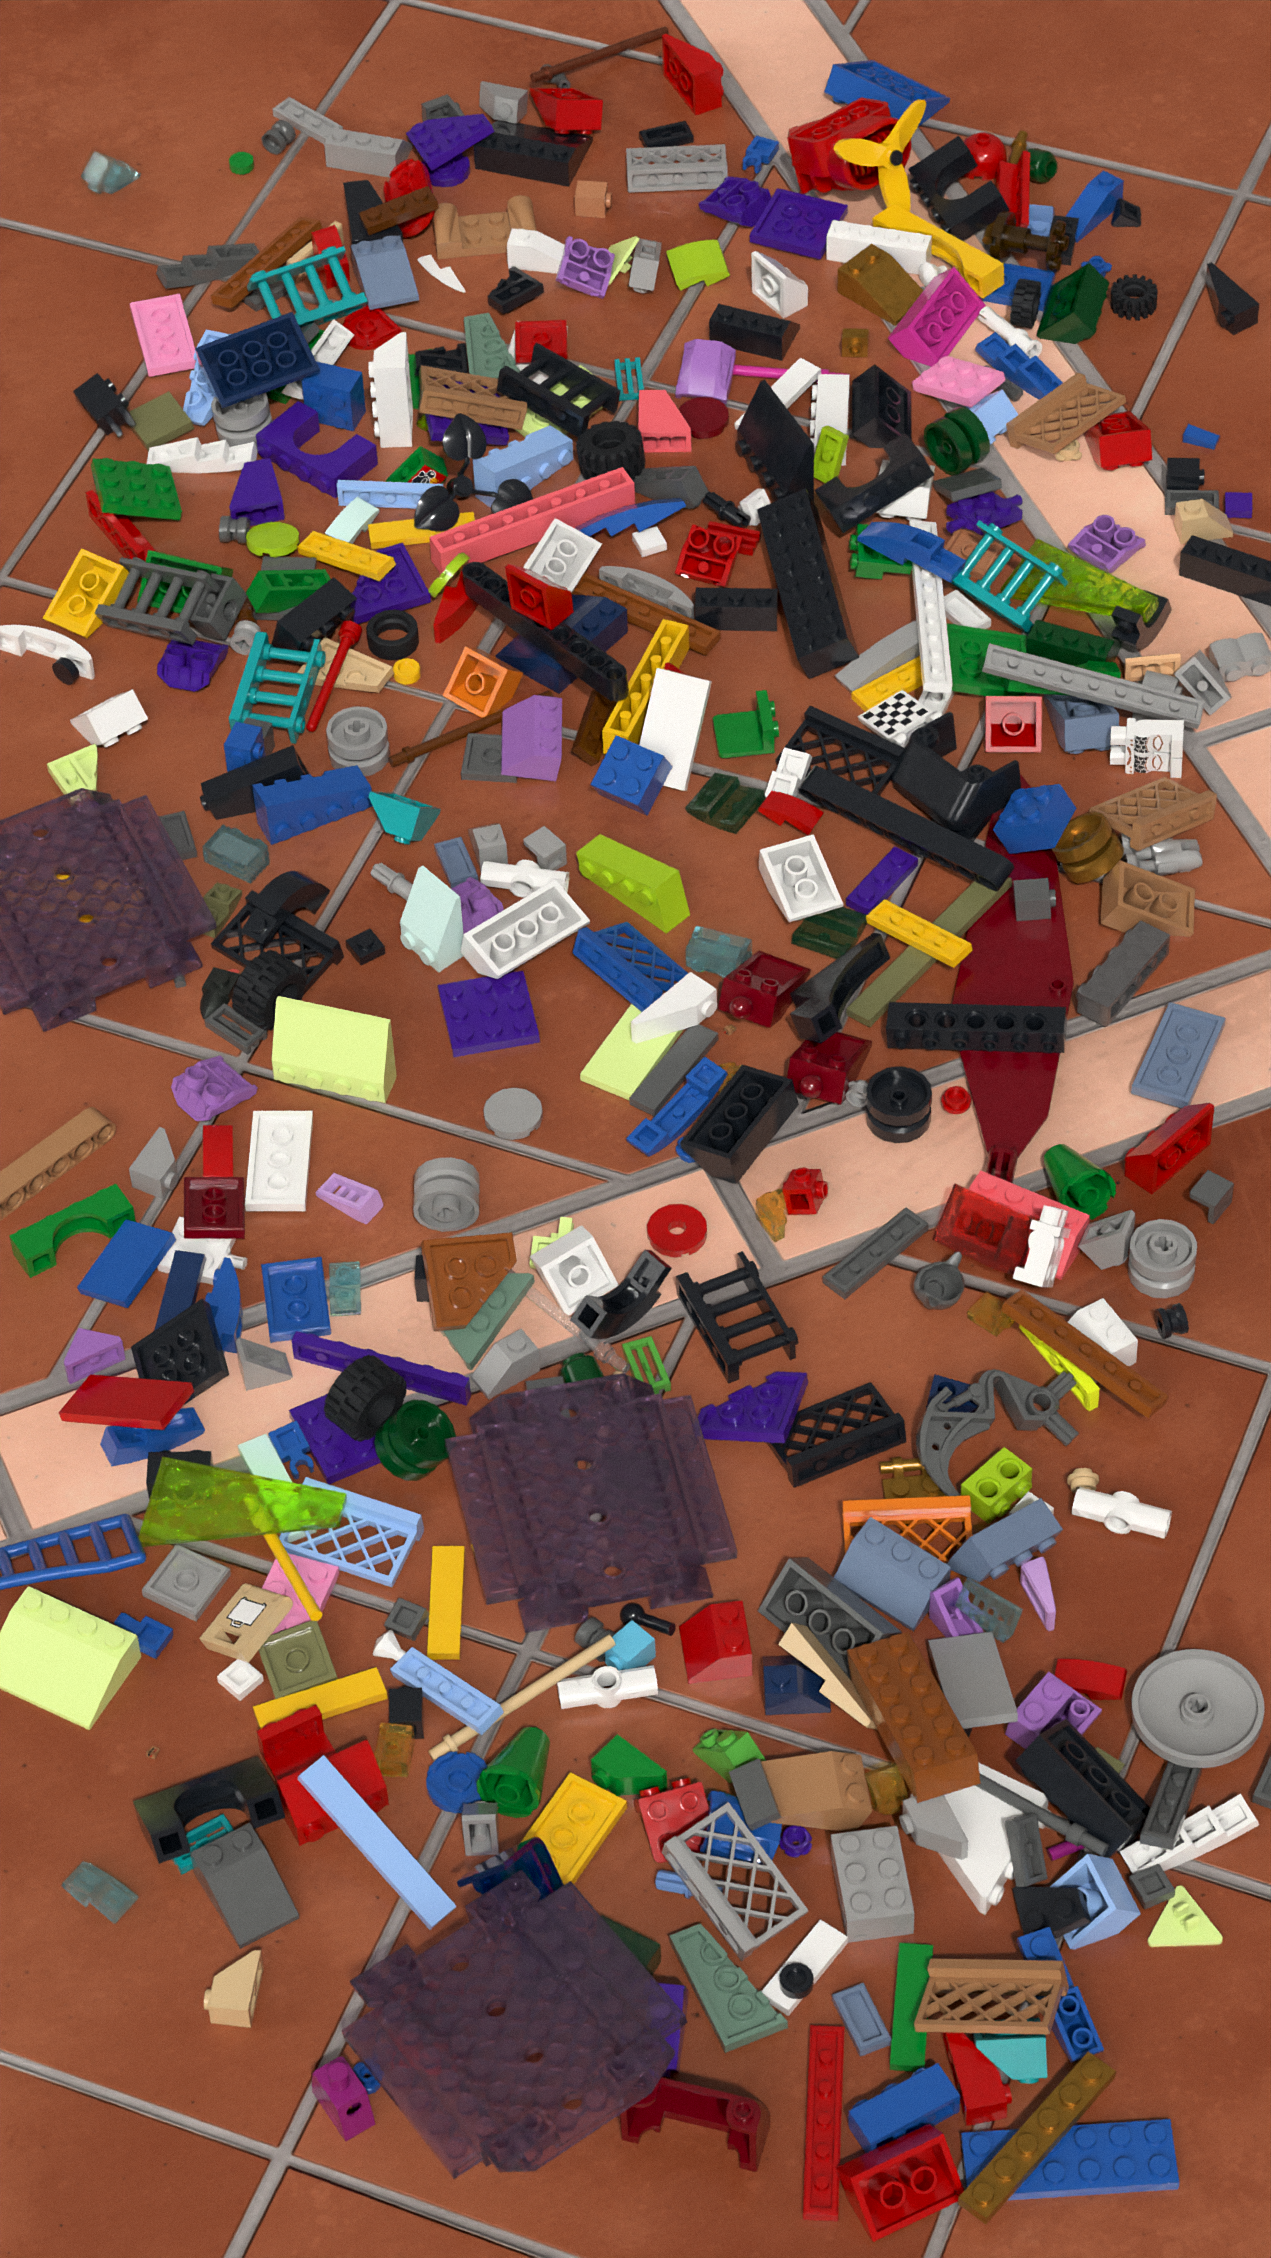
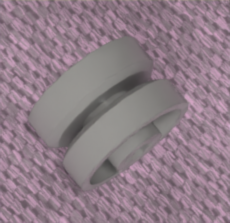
(242, 420)
(359, 739)
(446, 1194)
(1162, 1258)

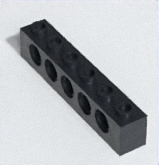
(976, 1027)

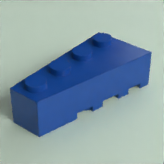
(310, 802)

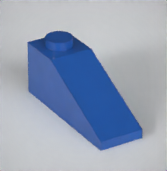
(1096, 202)

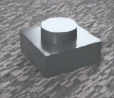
(406, 1619)
(1151, 1886)

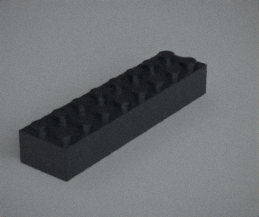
(807, 584)

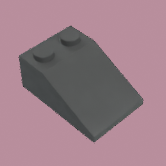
(243, 1885)

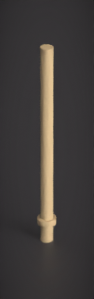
(452, 1742)

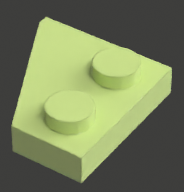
(76, 770)

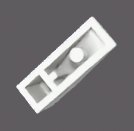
(533, 251)
(676, 1010)

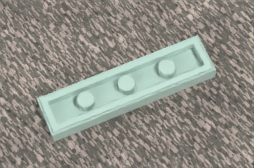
(264, 1461)

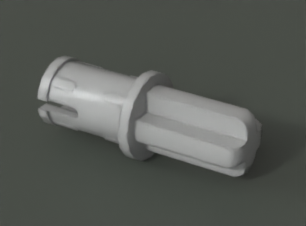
(393, 881)

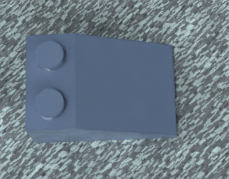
(384, 272)
(1081, 722)

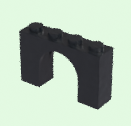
(960, 216)
(854, 504)
(238, 1787)

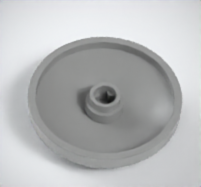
(1197, 1708)

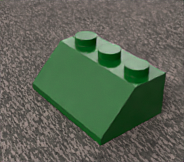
(178, 562)

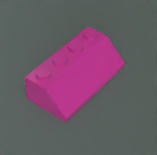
(937, 319)

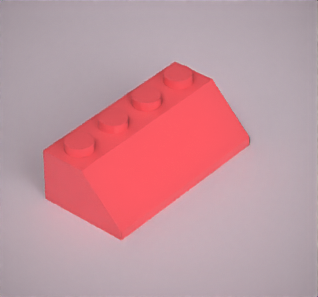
(1033, 1204)

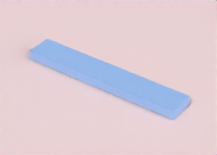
(376, 1842)

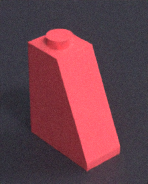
(662, 423)

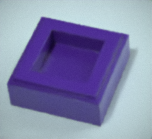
(1238, 505)

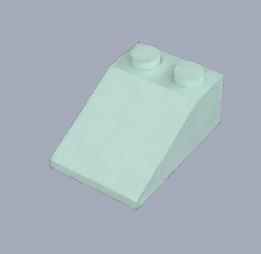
(432, 921)

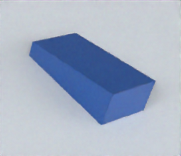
(1200, 437)

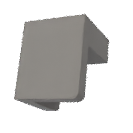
(547, 848)

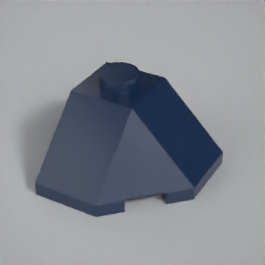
(792, 1687)

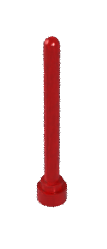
(349, 635)

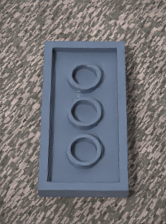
(1178, 1055)

